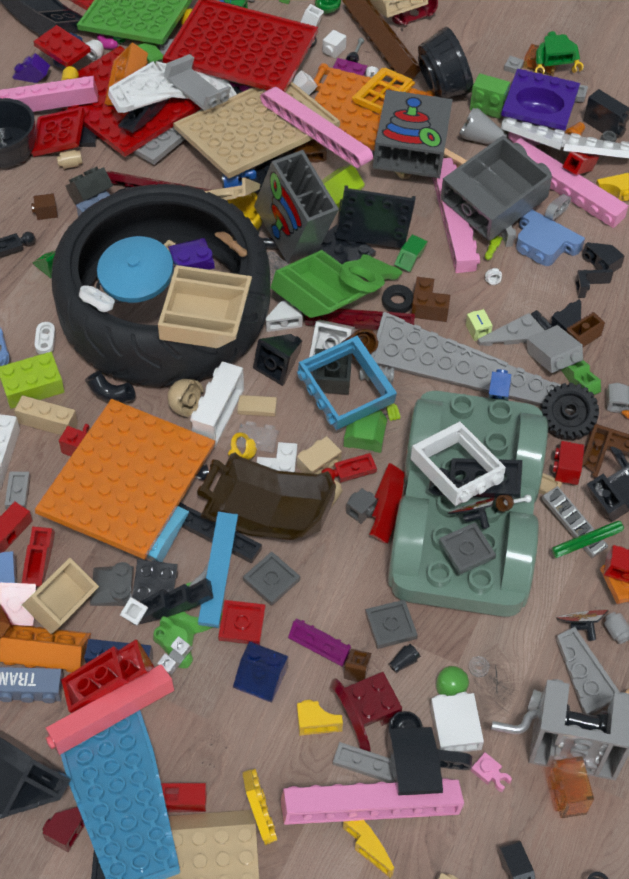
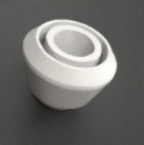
(96, 49)

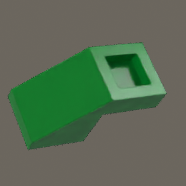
(410, 251)

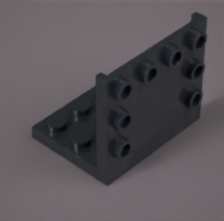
(374, 217)

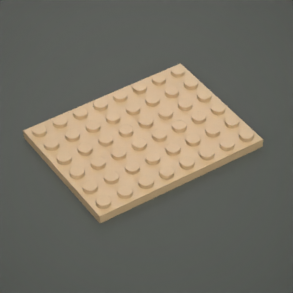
(245, 131)

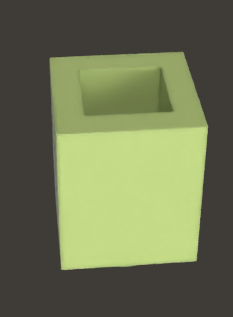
(478, 324)

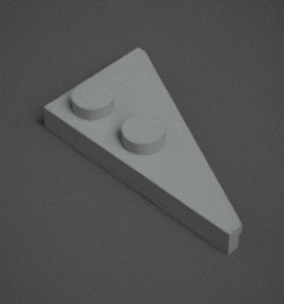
(513, 332)

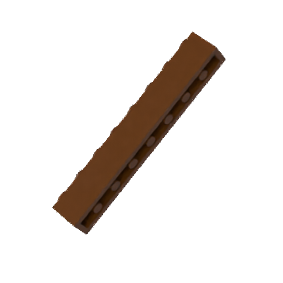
(383, 36)

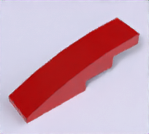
(388, 499)

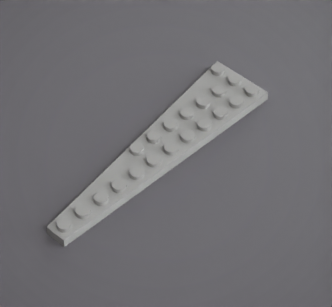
(442, 359)

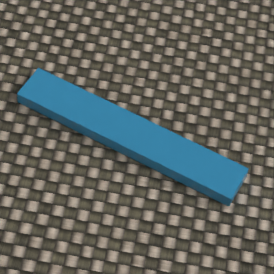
(218, 568)

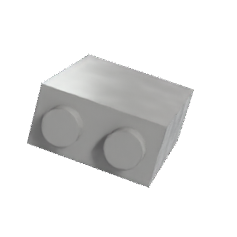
(554, 349)

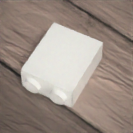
(456, 722)

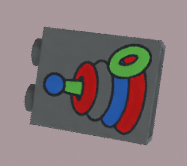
(412, 133)
(295, 206)

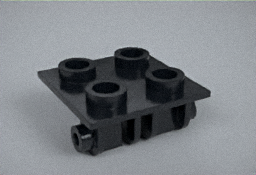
(153, 577)

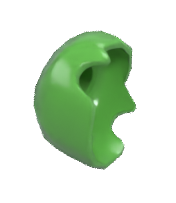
(452, 681)

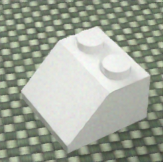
(329, 334)

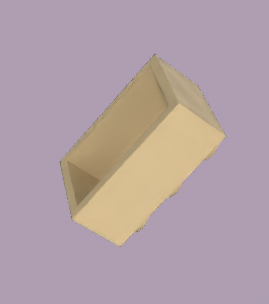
(60, 596)

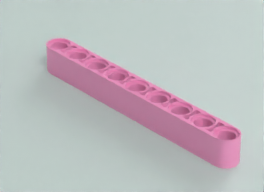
(317, 127)

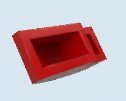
(38, 555)

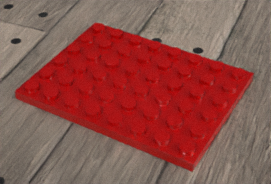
(242, 44)
(104, 118)

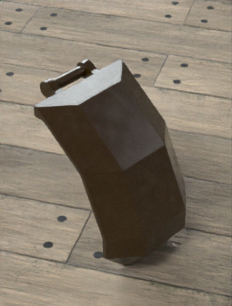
(267, 499)

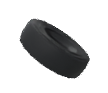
(400, 290)

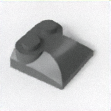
(114, 585)

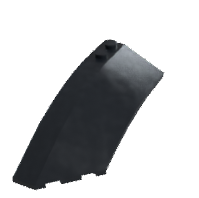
(43, 15)
(26, 778)

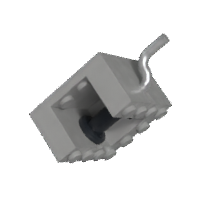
(570, 734)

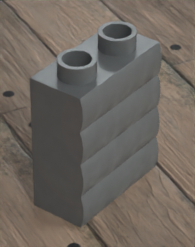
(496, 187)

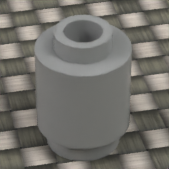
(617, 627)

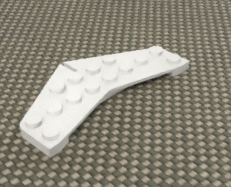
(150, 86)
(570, 142)

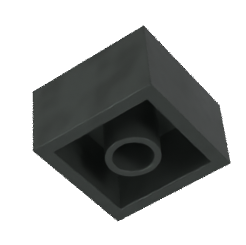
(89, 185)
(335, 375)

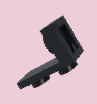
(587, 277)

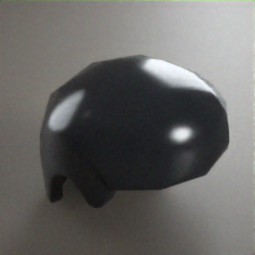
(405, 720)

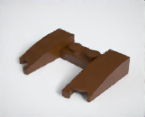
(601, 440)

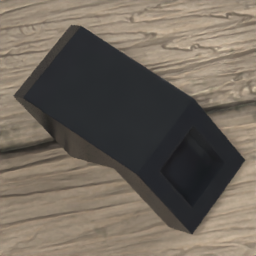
(516, 861)

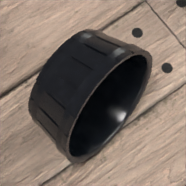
(445, 65)
(16, 132)

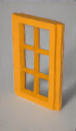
(368, 88)

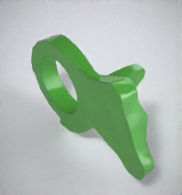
(370, 269)
(178, 625)

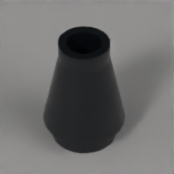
(406, 657)

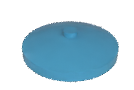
(135, 269)

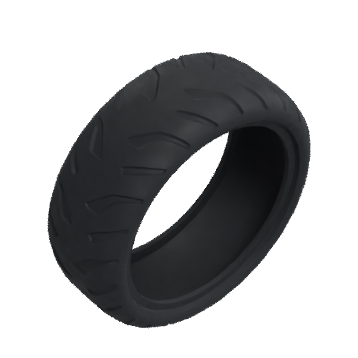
(161, 213)

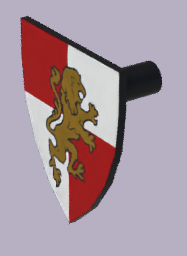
(479, 514)
(584, 621)

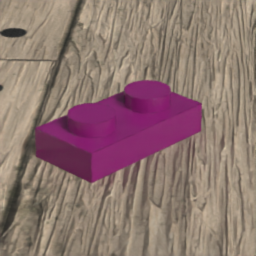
(350, 66)

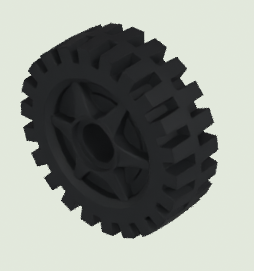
(575, 398)

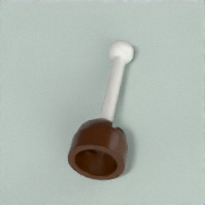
(507, 504)

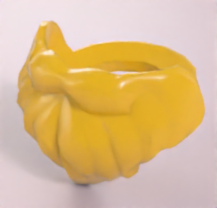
(250, 450)

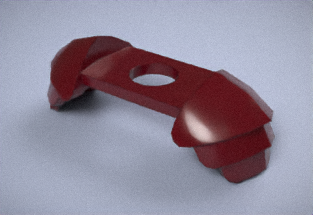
(426, 10)

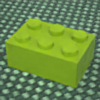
(31, 377)

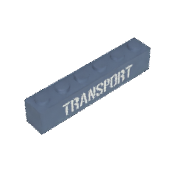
(30, 684)

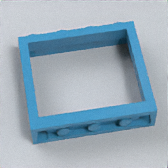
(368, 364)

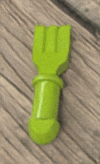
(494, 243)
(393, 412)

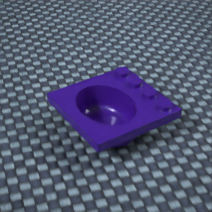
(540, 99)

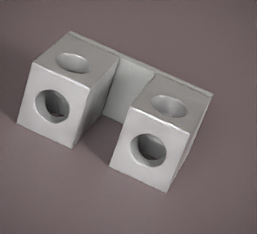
(177, 655)

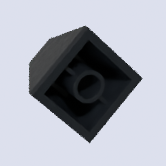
(277, 356)

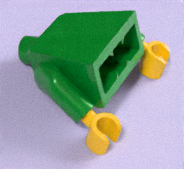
(557, 51)

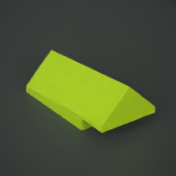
(339, 178)

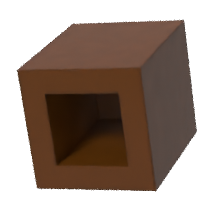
(44, 206)

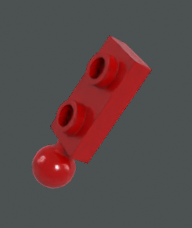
(353, 468)

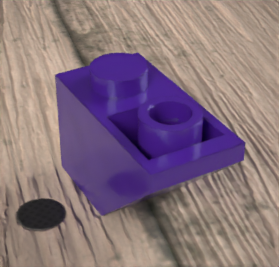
(31, 69)

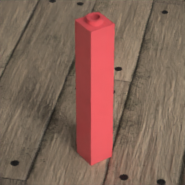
(109, 710)

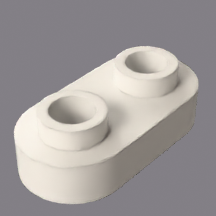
(96, 298)
(45, 340)

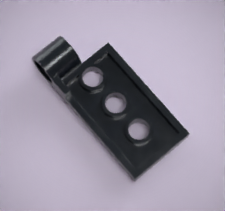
(472, 469)

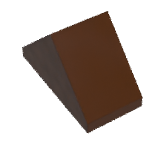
(357, 665)

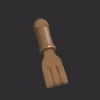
(226, 238)

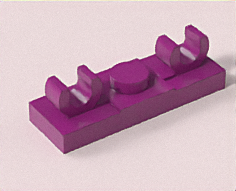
(319, 642)

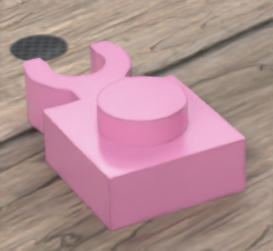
(488, 770)

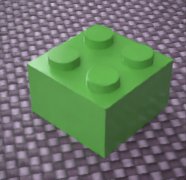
(489, 95)

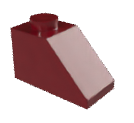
(64, 828)

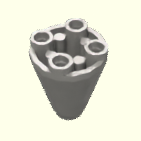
(480, 128)

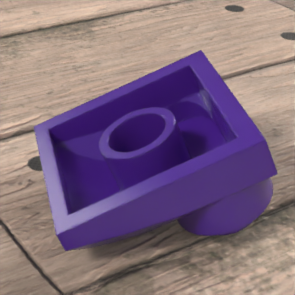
(192, 254)

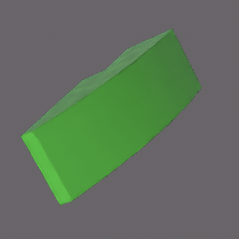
(581, 374)

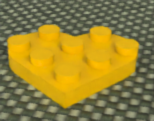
(259, 806)

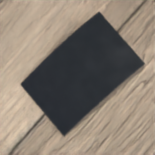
(415, 761)

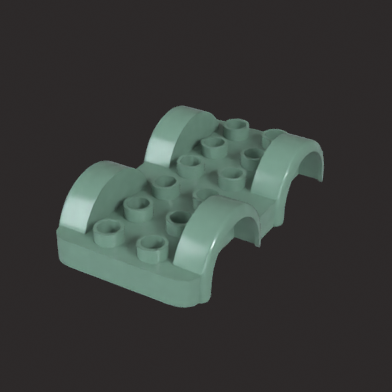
(418, 563)

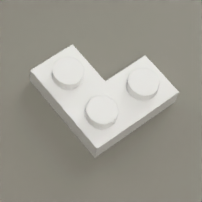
(285, 458)

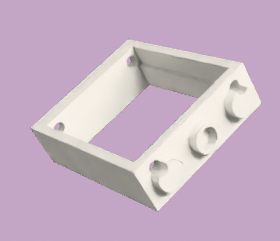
(446, 438)

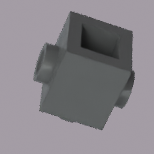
(361, 505)

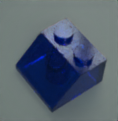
(260, 671)

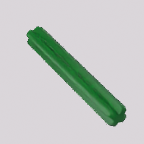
(587, 539)

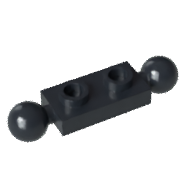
(12, 243)

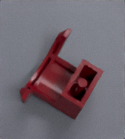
(367, 703)

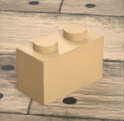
(319, 456)

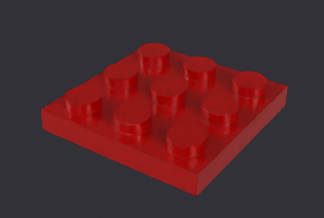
(58, 131)

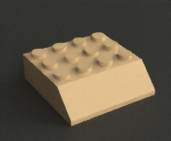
(203, 307)
(216, 845)

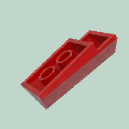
(105, 674)

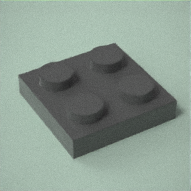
(467, 548)
(271, 578)
(391, 624)

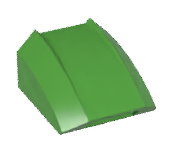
(367, 432)

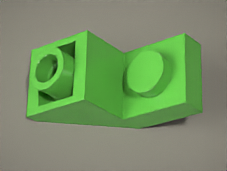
(153, 52)

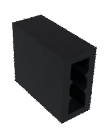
(606, 113)

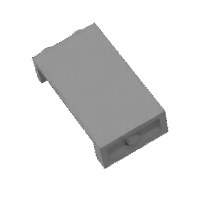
(193, 85)

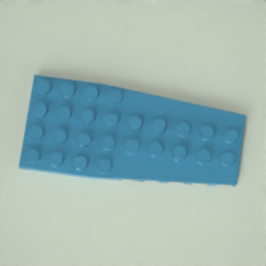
(123, 802)

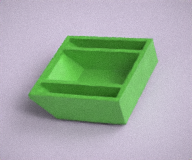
(315, 285)

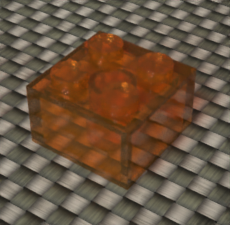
(571, 787)

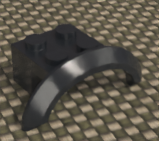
(613, 492)

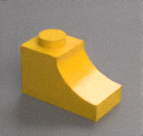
(616, 186)
(315, 720)

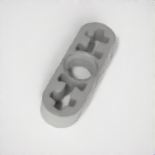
(558, 206)

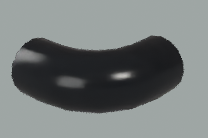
(106, 391)

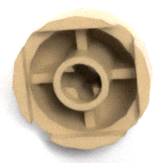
(184, 396)

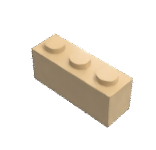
(45, 415)

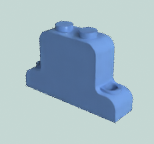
(545, 239)

